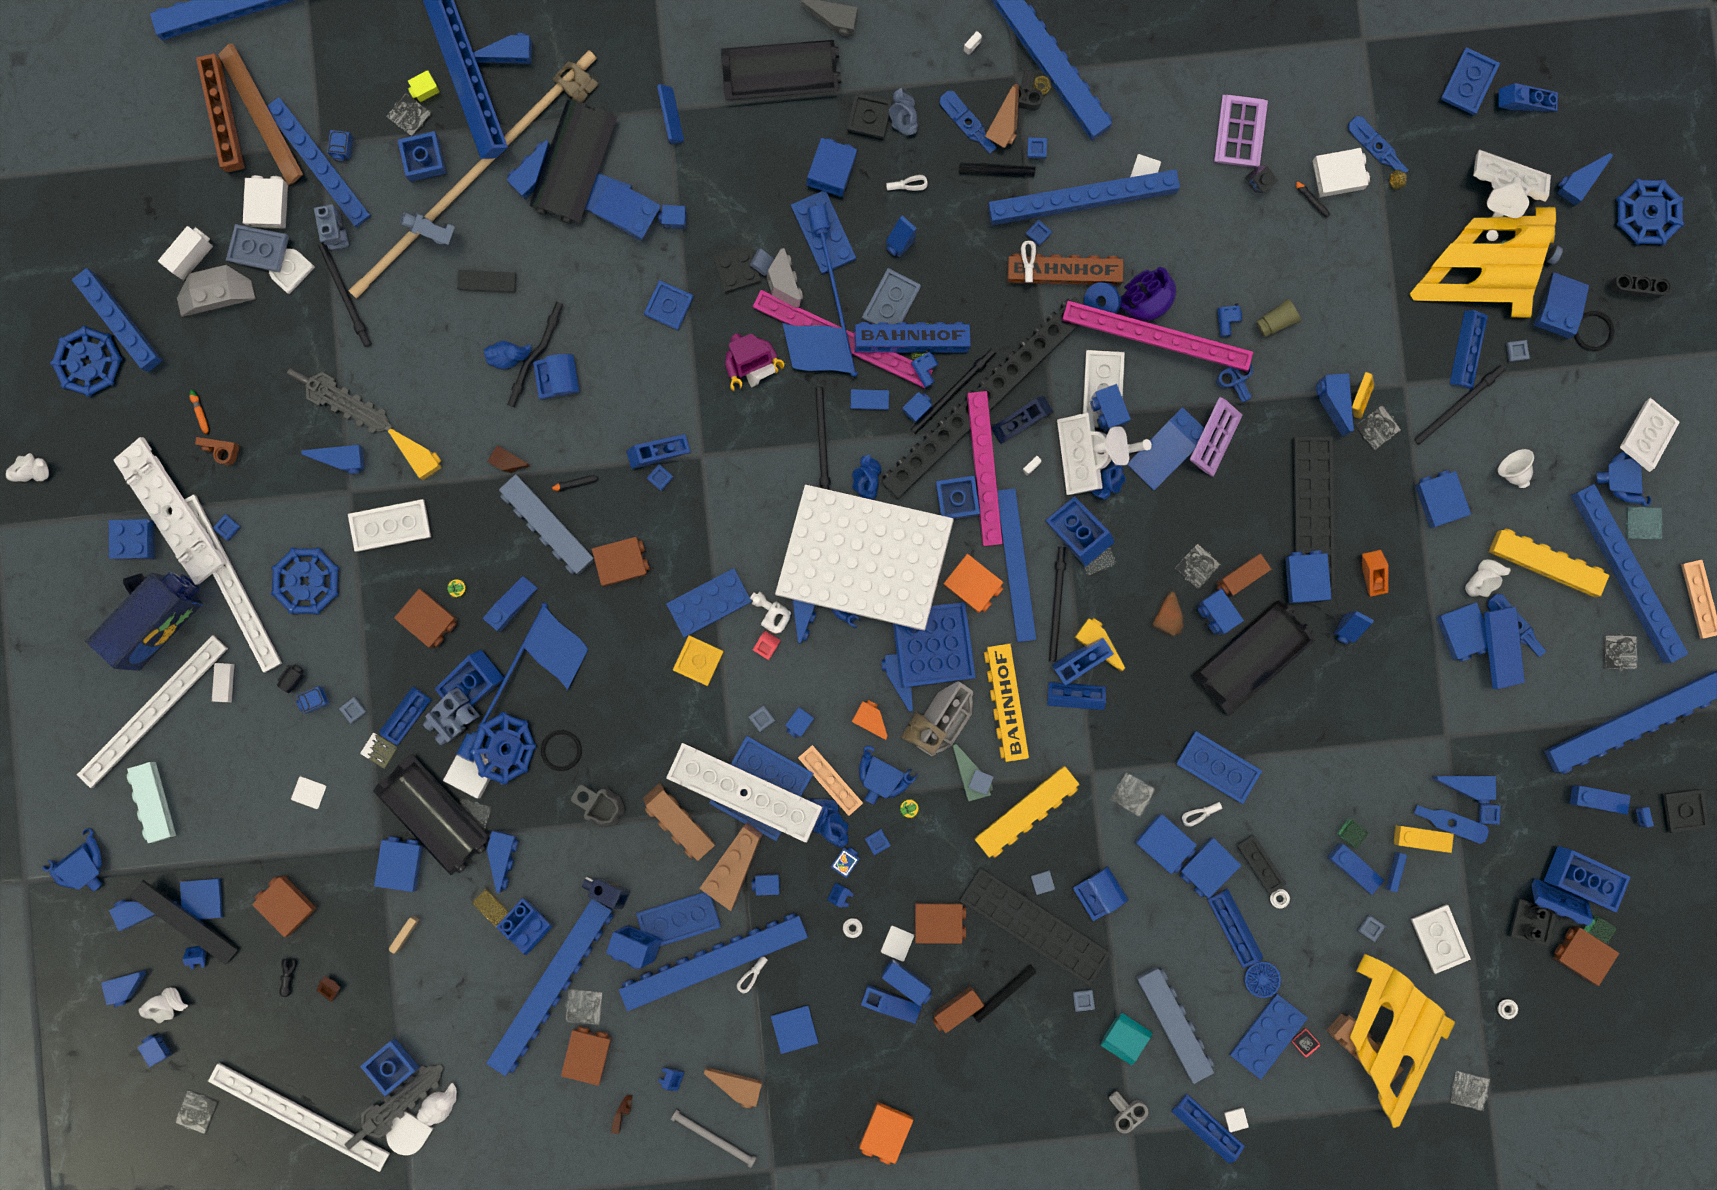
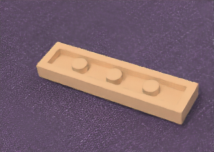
(1700, 598)
(830, 780)

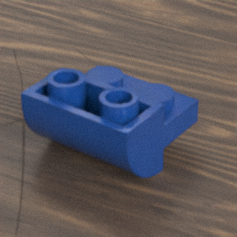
(556, 376)
(1100, 894)
(524, 926)

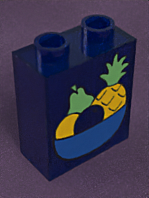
(145, 621)

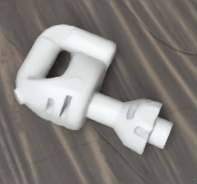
(774, 609)

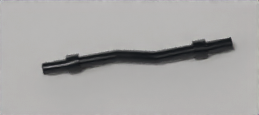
(518, 387)

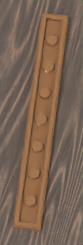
(260, 114)

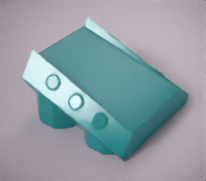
(1126, 1038)

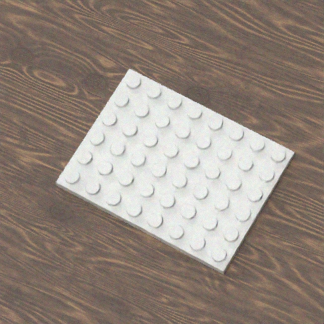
(864, 557)

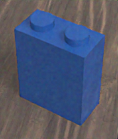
(831, 167)
(1442, 498)
(1308, 577)
(1464, 631)
(1166, 844)
(398, 864)
(1209, 868)
(907, 982)

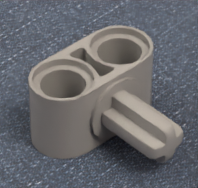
(1127, 1111)

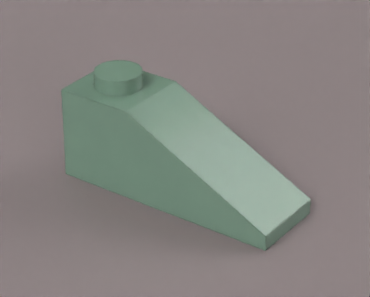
(966, 770)

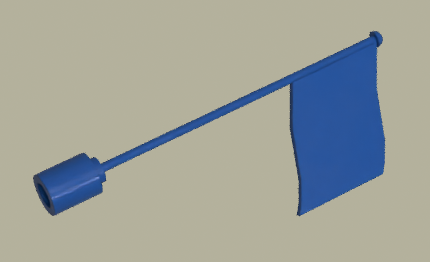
(819, 345)
(552, 648)

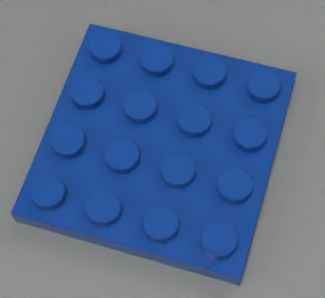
(939, 652)
(771, 767)

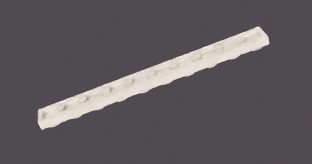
(238, 599)
(152, 711)
(297, 1116)

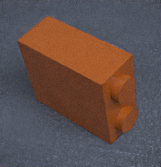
(620, 561)
(1243, 575)
(426, 619)
(283, 905)
(939, 923)
(1585, 955)
(957, 1010)
(586, 1055)

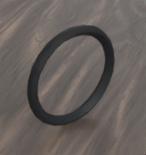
(1611, 332)
(543, 750)

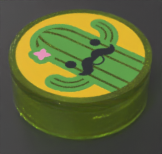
(457, 588)
(909, 808)

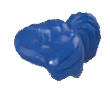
(505, 354)
(866, 477)
(1112, 480)
(832, 827)

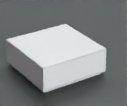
(972, 43)
(1031, 466)
(1236, 1119)

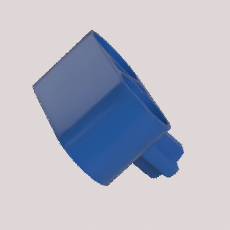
(1236, 381)

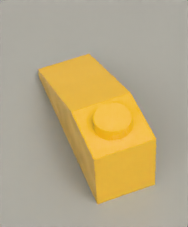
(420, 458)
(1091, 632)
(1423, 839)

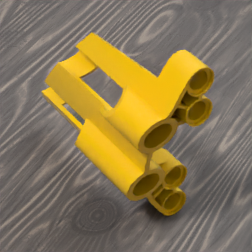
(1508, 269)
(1413, 1032)

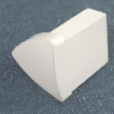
(755, 376)

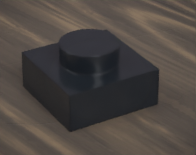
(132, 582)

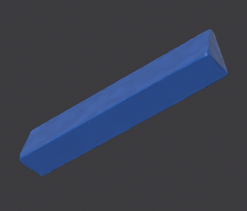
(1468, 349)
(1235, 928)
(1208, 1129)

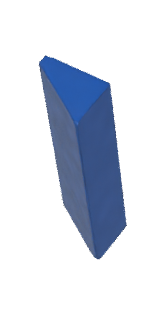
(670, 114)
(1076, 696)
(405, 715)

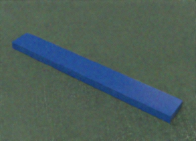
(1016, 565)

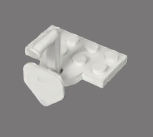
(1510, 186)
(1084, 449)

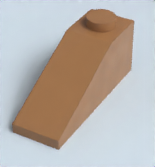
(1005, 123)
(740, 1088)

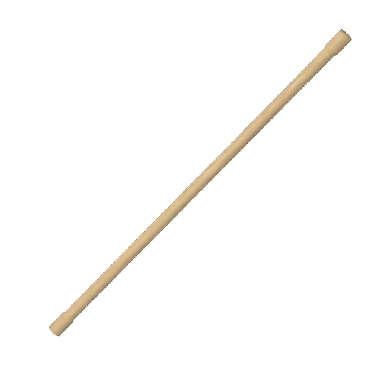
(363, 283)

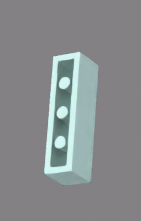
(151, 802)

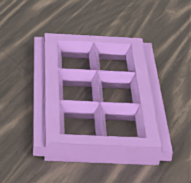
(1258, 132)
(1207, 433)

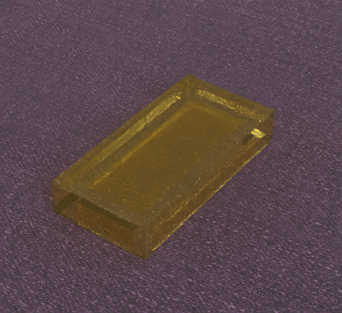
(490, 907)

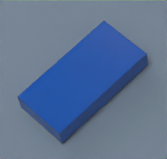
(870, 399)
(1396, 872)

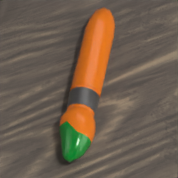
(198, 411)

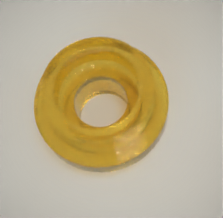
(1045, 80)
(1398, 179)

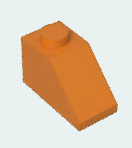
(1375, 572)
(870, 719)

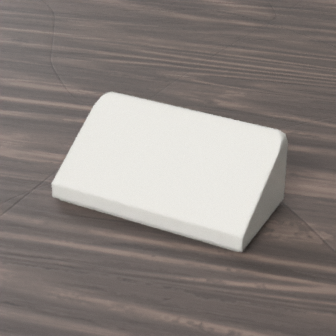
(223, 682)

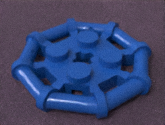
(1642, 219)
(75, 361)
(304, 592)
(495, 741)

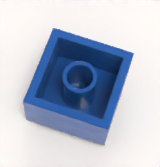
(422, 156)
(1110, 408)
(958, 497)
(132, 539)
(1219, 612)
(633, 947)
(389, 1067)

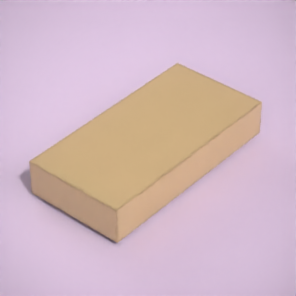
(403, 934)

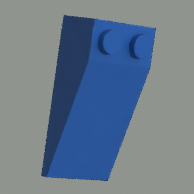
(1168, 450)
(1587, 878)

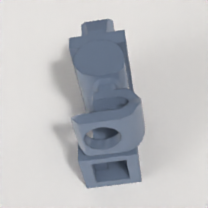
(328, 226)
(425, 227)
(443, 717)

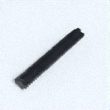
(980, 168)
(1018, 981)

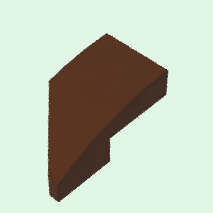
(506, 461)
(624, 1108)

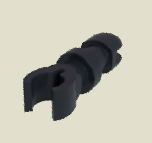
(286, 978)

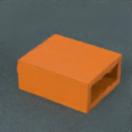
(974, 584)
(885, 1133)

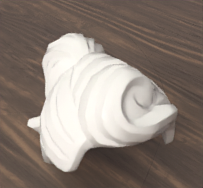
(27, 468)
(1486, 578)
(161, 1007)
(437, 1106)

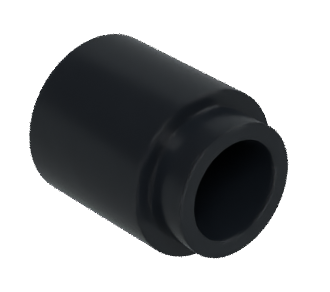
(290, 678)

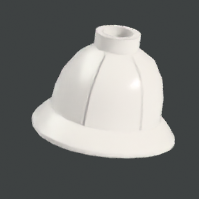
(1518, 467)

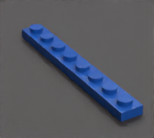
(318, 162)

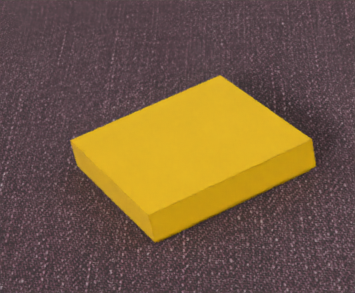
(1363, 395)
(698, 660)

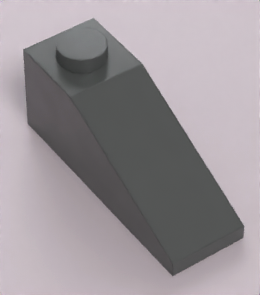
(835, 16)

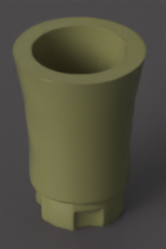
(1278, 319)

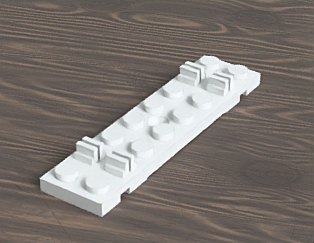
(157, 495)
(763, 802)

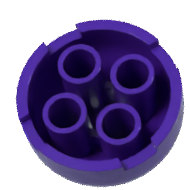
(1156, 301)

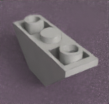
(783, 280)

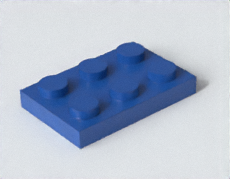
(1470, 81)
(1561, 902)

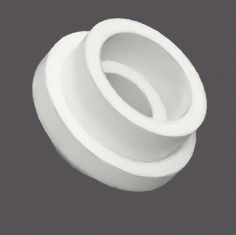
(1285, 901)
(857, 932)
(1513, 1009)

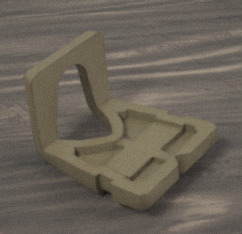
(580, 86)
(913, 731)

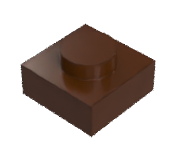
(328, 988)

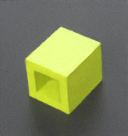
(423, 86)

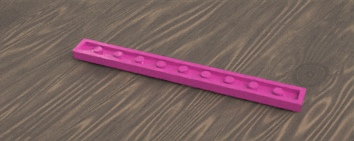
(794, 316)
(1157, 336)

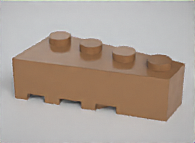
(678, 822)
(730, 872)
(1341, 1031)

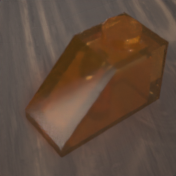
(1169, 616)

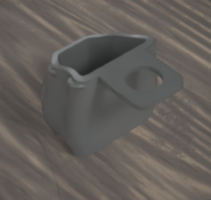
(602, 807)

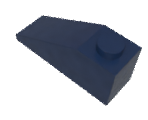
(1022, 419)

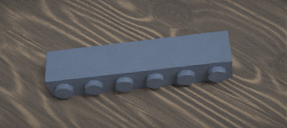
(547, 525)
(1175, 1025)

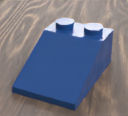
(626, 209)
(1562, 306)
(1336, 399)
(1080, 531)
(474, 677)

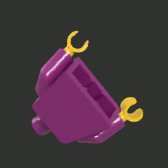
(748, 355)

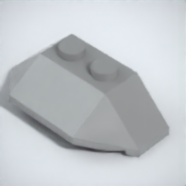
(213, 290)
(948, 712)

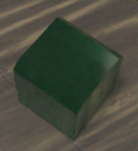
(1352, 833)
(1601, 929)

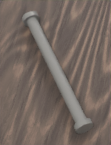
(713, 1138)

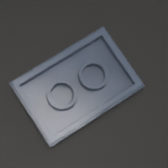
(257, 248)
(891, 299)

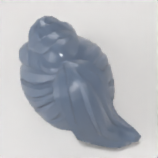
(903, 113)

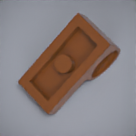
(219, 448)

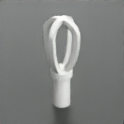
(901, 184)
(1028, 266)
(1206, 812)
(756, 970)

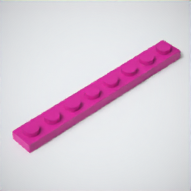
(984, 468)

